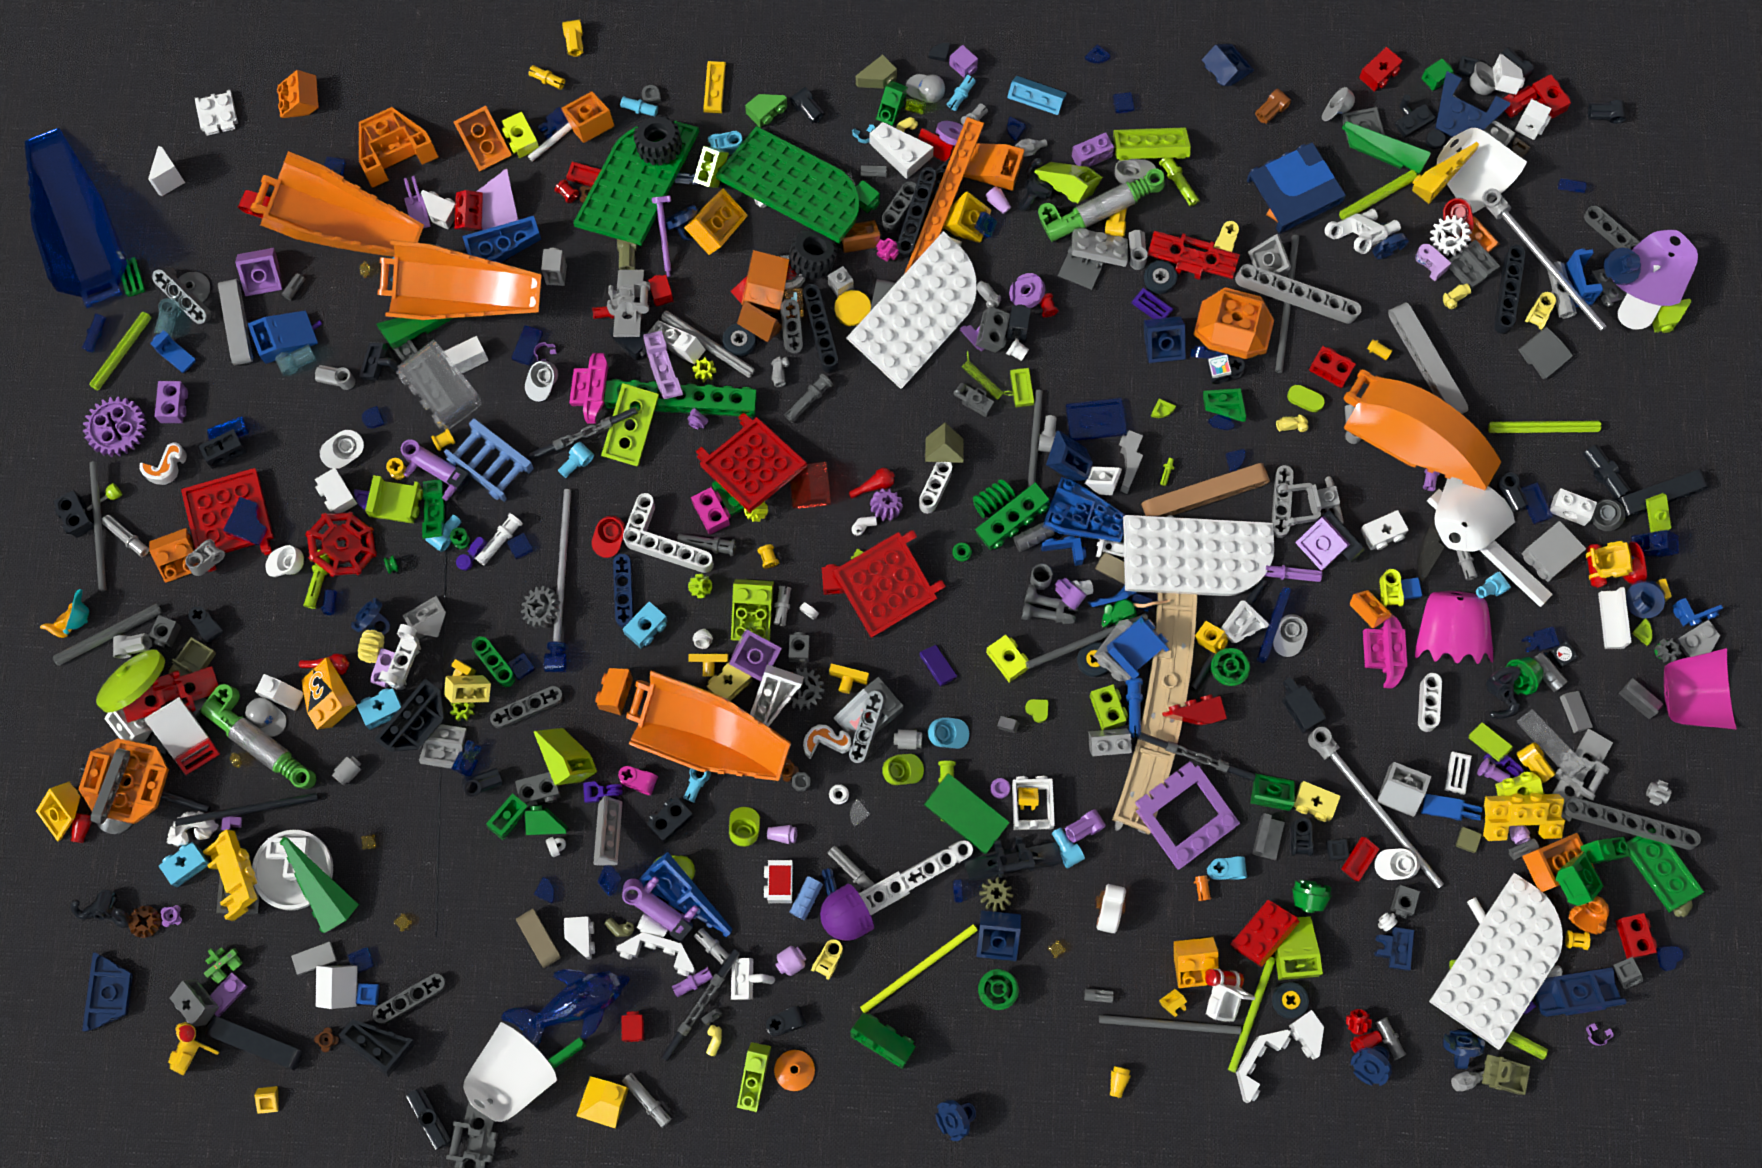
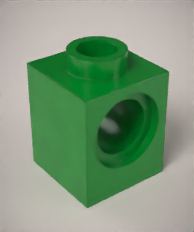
(1435, 74)
(867, 197)

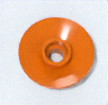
(795, 1081)

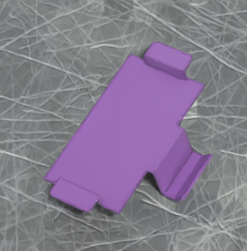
(971, 334)

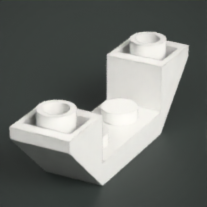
(632, 947)
(1248, 1086)

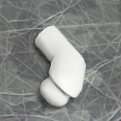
(862, 523)

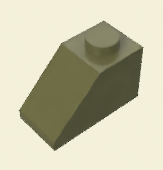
(877, 74)

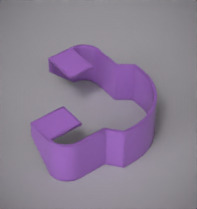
(544, 344)
(1593, 1026)

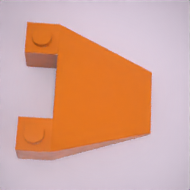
(388, 140)

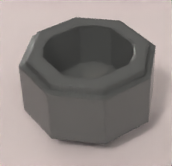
(801, 781)

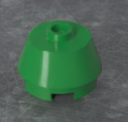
(1230, 666)
(1530, 675)
(1311, 895)
(998, 989)

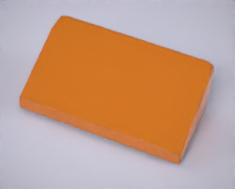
(1483, 236)
(1369, 608)

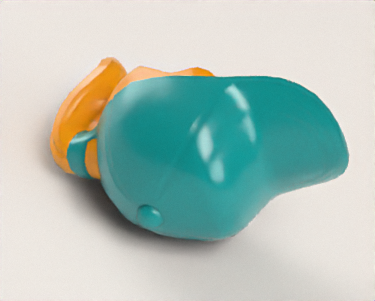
(73, 618)

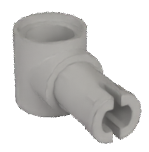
(1047, 437)

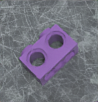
(1093, 151)
(165, 402)

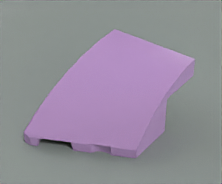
(498, 202)

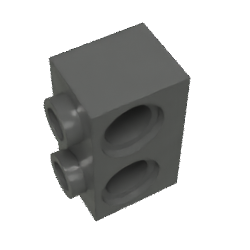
(990, 328)
(537, 784)

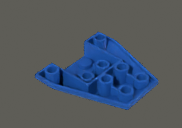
(1083, 514)

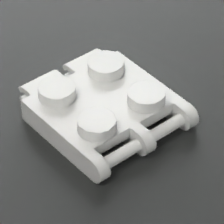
(216, 112)

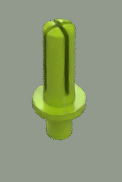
(1168, 467)

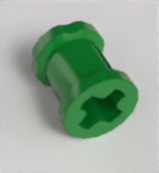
(454, 538)

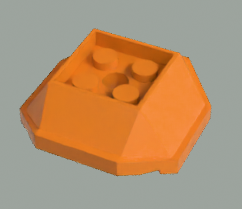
(1234, 323)
(147, 782)

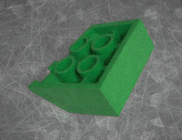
(882, 1040)

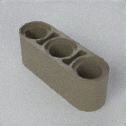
(538, 938)

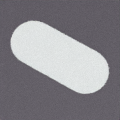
(1637, 313)

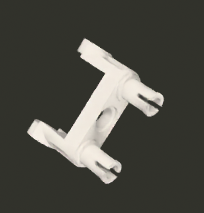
(1363, 226)
(407, 647)

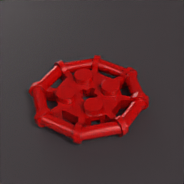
(341, 554)

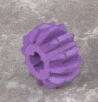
(886, 504)

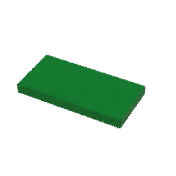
(966, 813)
(1664, 871)

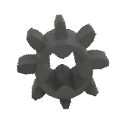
(1672, 649)

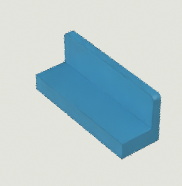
(1036, 95)

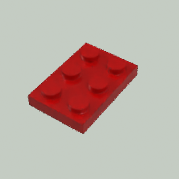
(1265, 933)

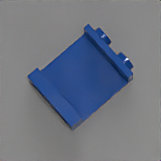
(1576, 276)
(1137, 646)

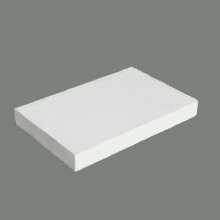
(176, 728)

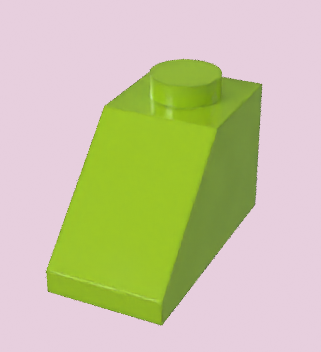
(1669, 316)

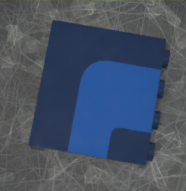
(1297, 186)

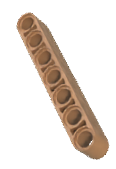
(1206, 491)

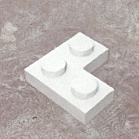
(277, 851)

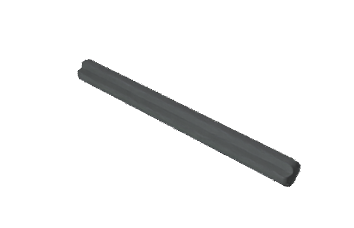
(107, 634)

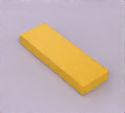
(714, 87)

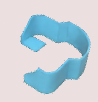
(855, 133)

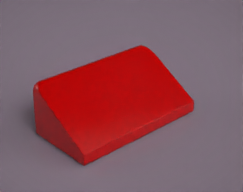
(941, 149)

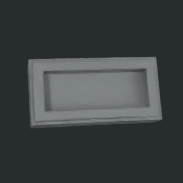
(317, 956)

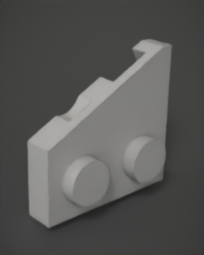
(1699, 640)

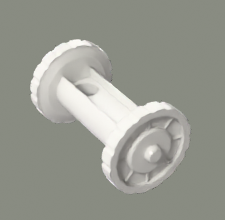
(1117, 548)

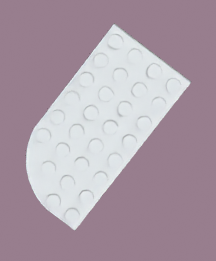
(918, 311)
(1195, 555)
(1503, 963)

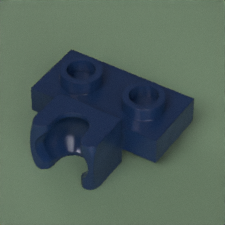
(1397, 948)

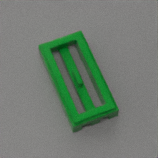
(133, 261)
(566, 1053)

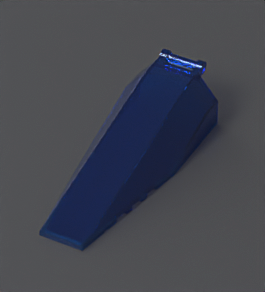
(71, 222)

